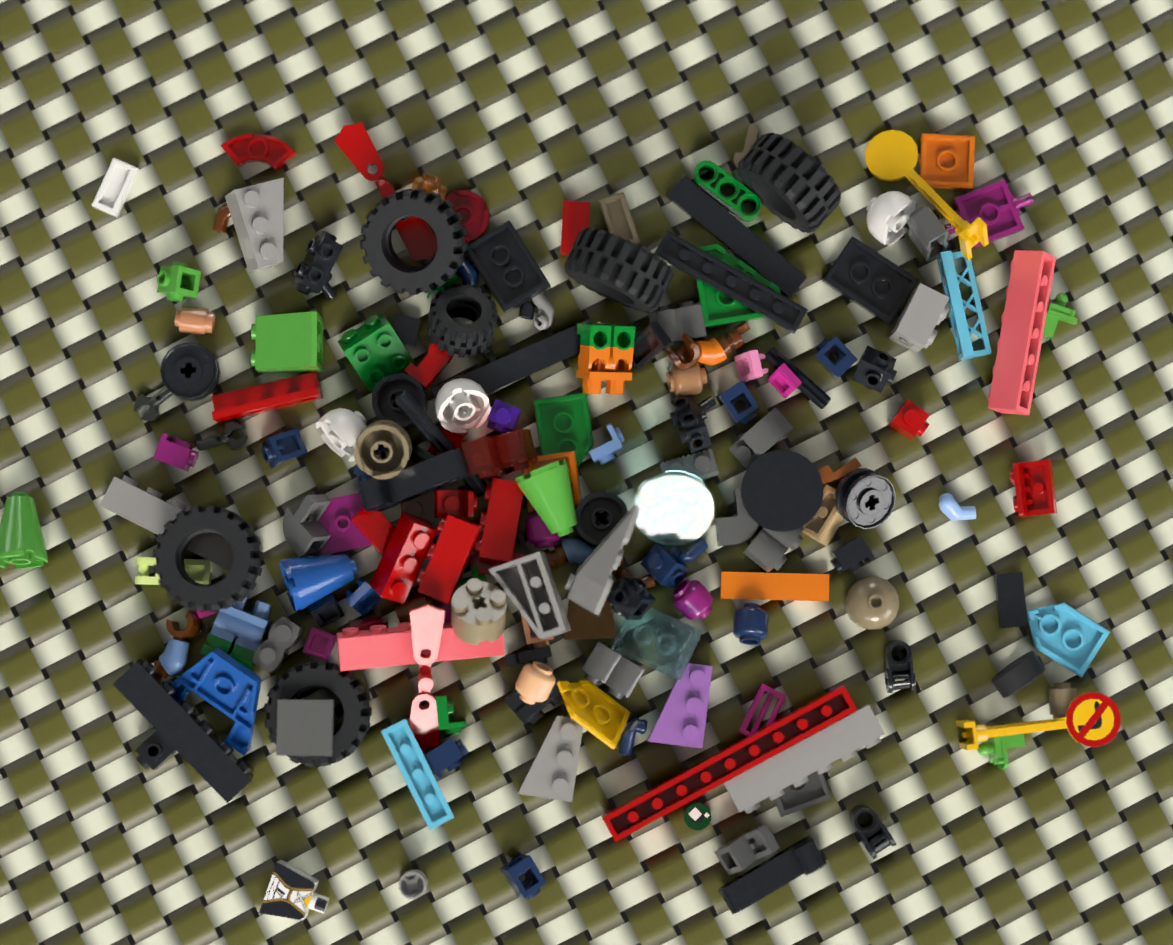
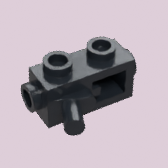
(314, 271)
(690, 420)

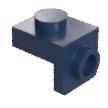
(664, 566)

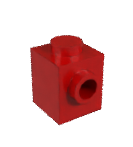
(910, 420)

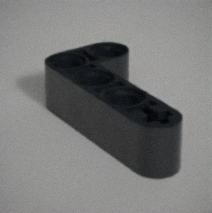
(413, 481)
(772, 874)

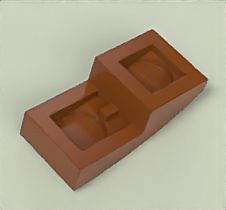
(828, 476)

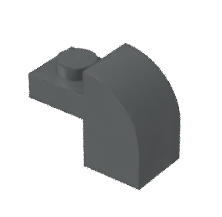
(760, 437)
(303, 527)
(737, 528)
(746, 848)

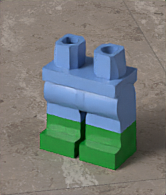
(239, 624)

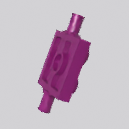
(995, 207)

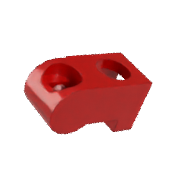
(430, 366)

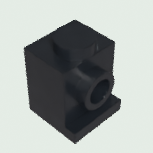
(851, 556)
(165, 750)

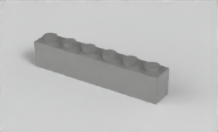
(152, 513)
(805, 758)

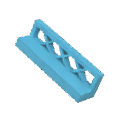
(960, 328)
(417, 774)

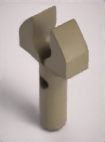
(749, 142)

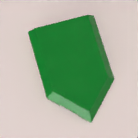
(564, 425)

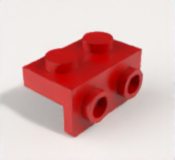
(1033, 488)

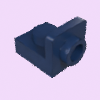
(283, 447)

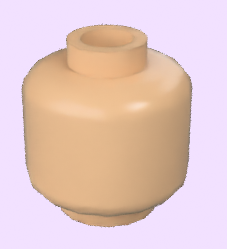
(535, 682)

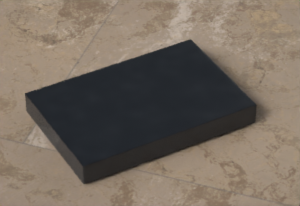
(507, 267)
(870, 280)

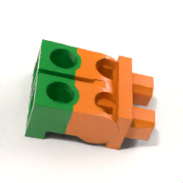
(605, 355)

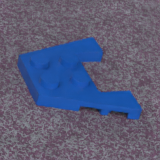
(229, 689)

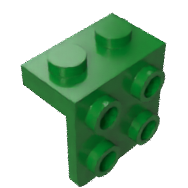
(375, 350)

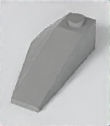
(593, 577)

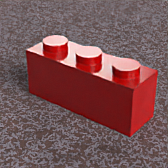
(500, 522)
(403, 558)
(448, 558)

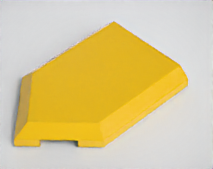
(594, 710)

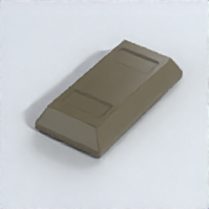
(618, 217)

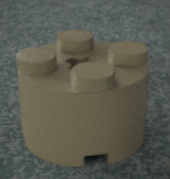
(375, 462)
(478, 612)

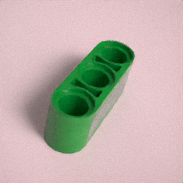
(721, 179)

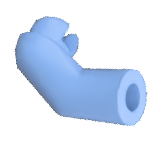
(954, 510)

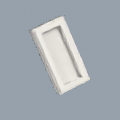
(115, 187)

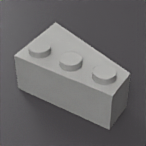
(258, 221)
(534, 592)
(556, 762)

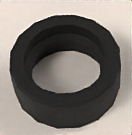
(1018, 674)

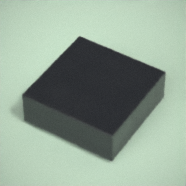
(406, 329)
(326, 610)

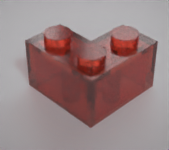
(495, 454)

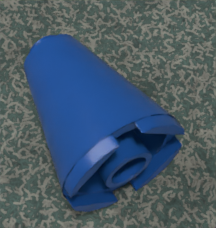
(315, 577)

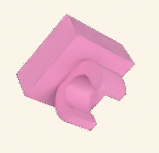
(749, 365)

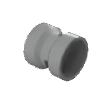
(410, 887)

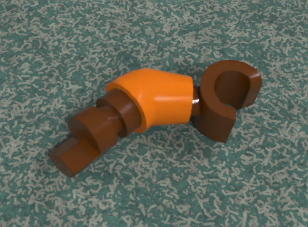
(707, 352)

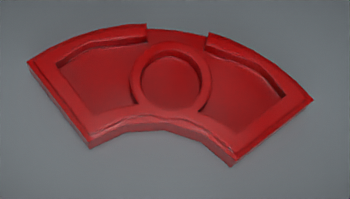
(258, 148)

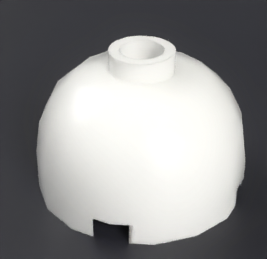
(889, 215)
(462, 405)
(341, 430)

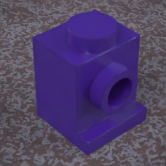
(503, 417)

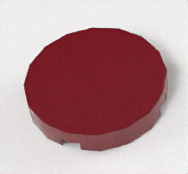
(473, 211)

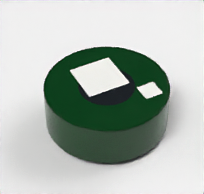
(697, 816)

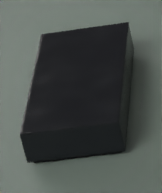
(649, 344)
(1010, 600)

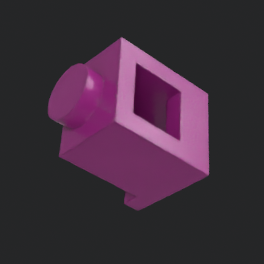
(175, 453)

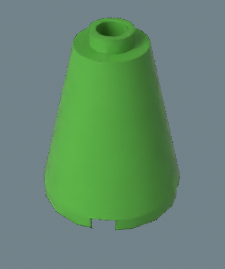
(551, 496)
(21, 534)

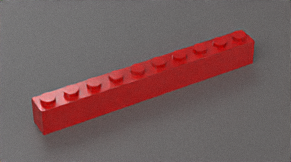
(729, 763)

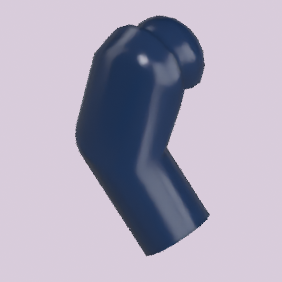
(468, 273)

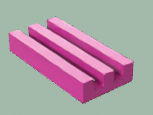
(772, 692)

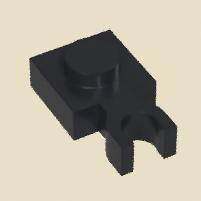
(538, 654)

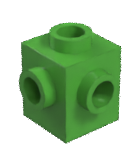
(178, 281)

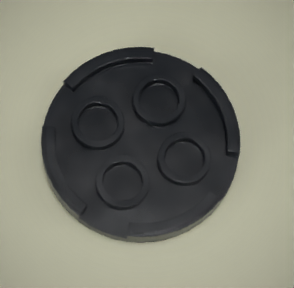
(782, 491)

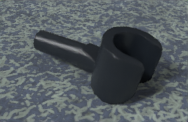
(526, 311)

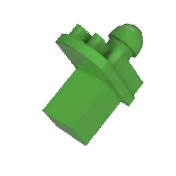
(1058, 311)
(998, 746)

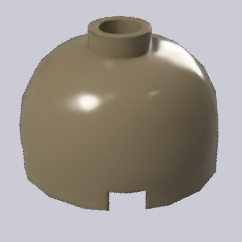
(872, 602)

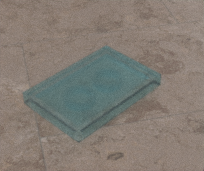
(658, 642)

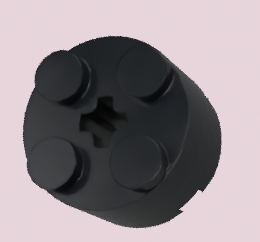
(387, 390)
(600, 503)

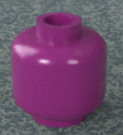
(538, 533)
(693, 599)

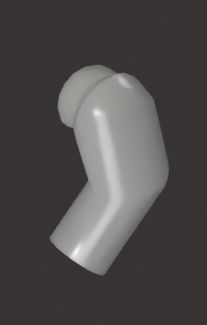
(545, 312)

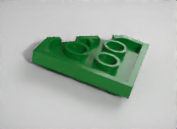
(719, 308)

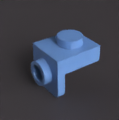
(606, 451)

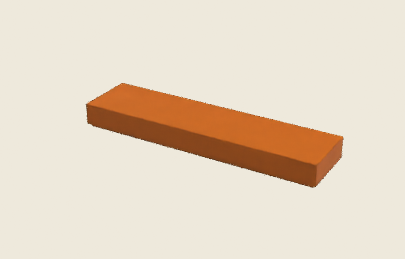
(774, 586)

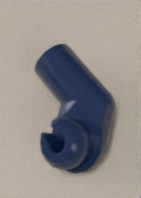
(690, 553)
(629, 733)

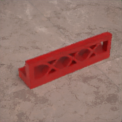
(266, 397)

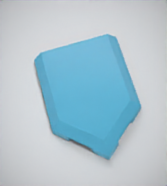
(1066, 636)

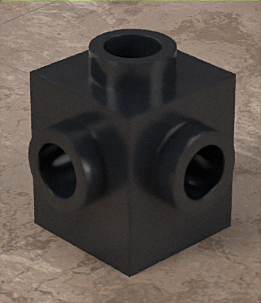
(875, 369)
(630, 598)

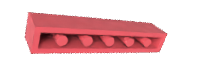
(1021, 332)
(394, 647)

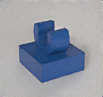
(364, 598)

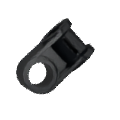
(899, 668)
(874, 833)

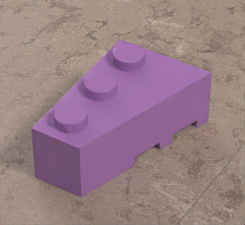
(685, 710)

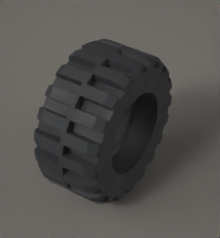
(789, 182)
(385, 261)
(618, 269)
(172, 549)
(344, 686)

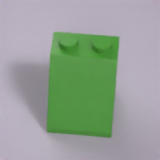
(288, 343)

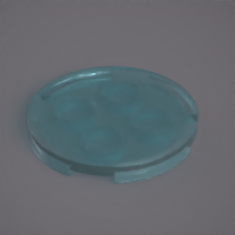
(674, 508)

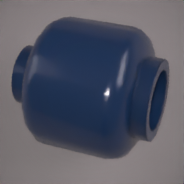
(750, 624)

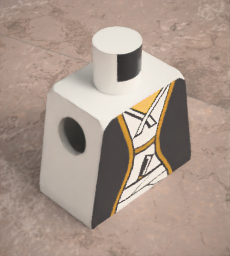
(292, 893)

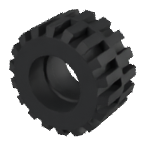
(465, 303)

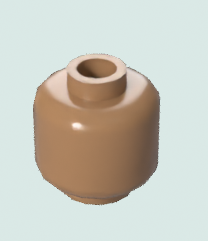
(686, 381)

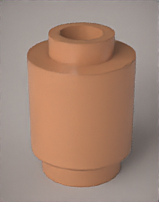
(195, 320)

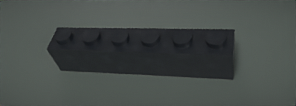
(183, 730)

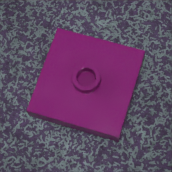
(337, 523)

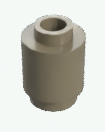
(1060, 698)

